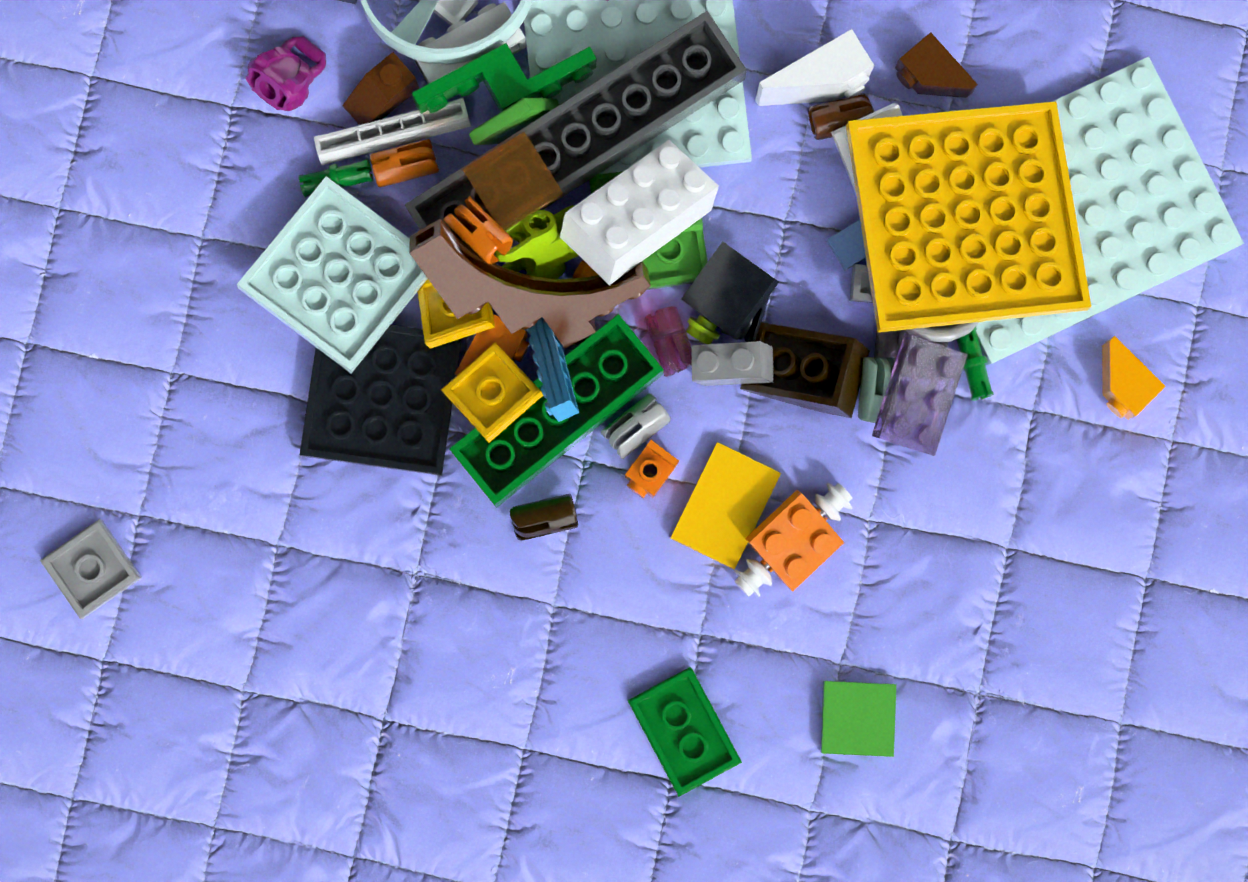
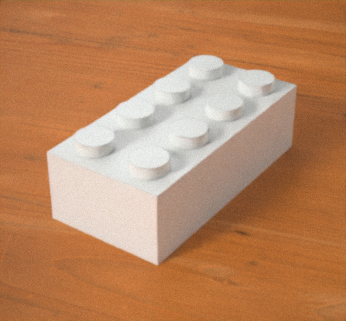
(638, 211)

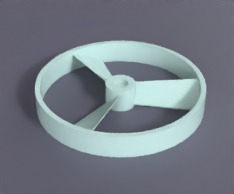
(409, 30)

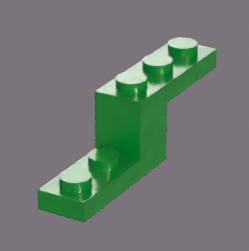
(504, 79)

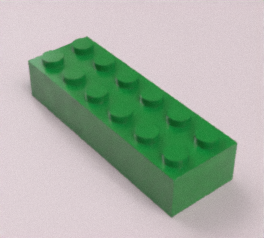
(604, 375)

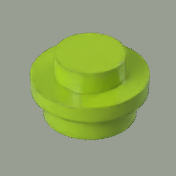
(702, 329)

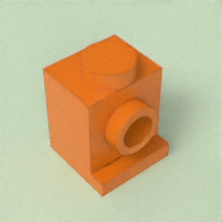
(656, 456)

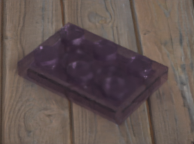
(919, 394)

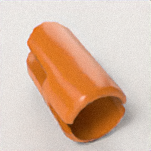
(404, 163)
(479, 231)

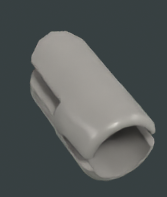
(636, 425)

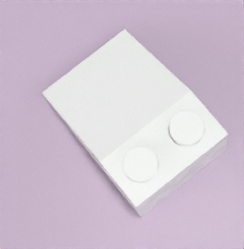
(821, 76)

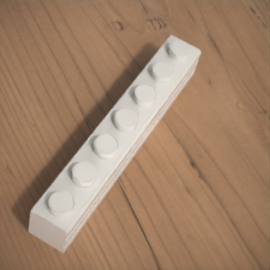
(390, 132)

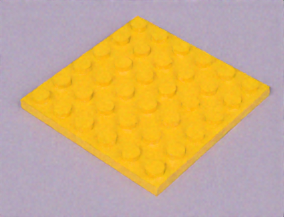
(967, 216)

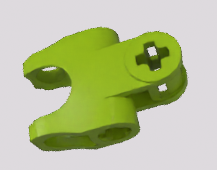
(540, 247)

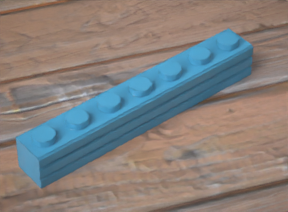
(552, 371)

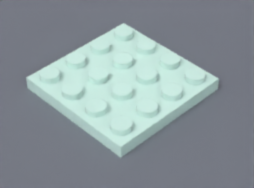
(336, 275)

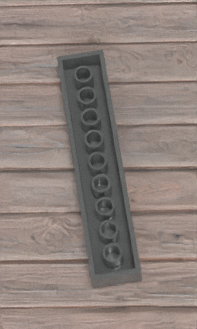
(612, 114)

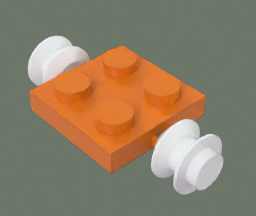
(794, 540)

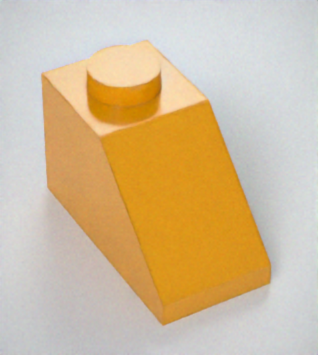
(1126, 380)

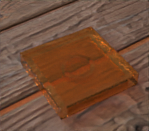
(513, 181)

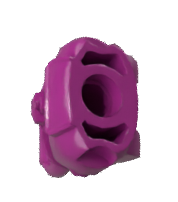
(282, 76)

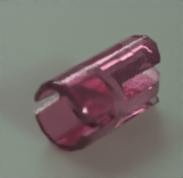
(669, 340)

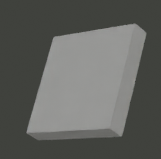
(90, 569)

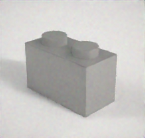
(732, 363)

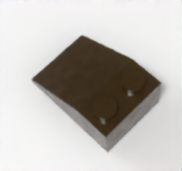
(812, 369)

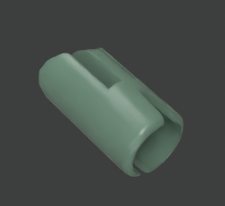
(874, 382)

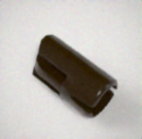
(544, 517)

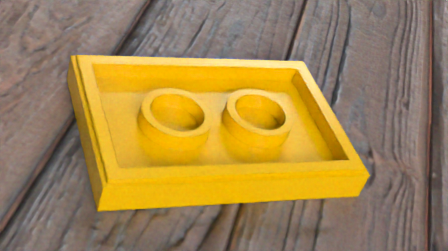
(725, 505)

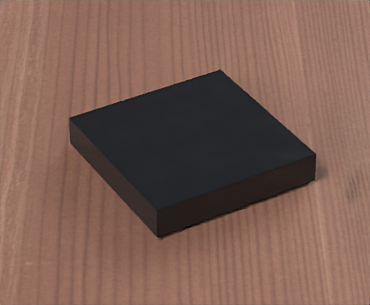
(729, 290)

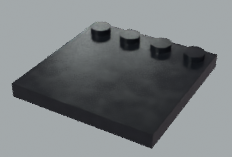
(387, 408)

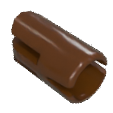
(836, 114)

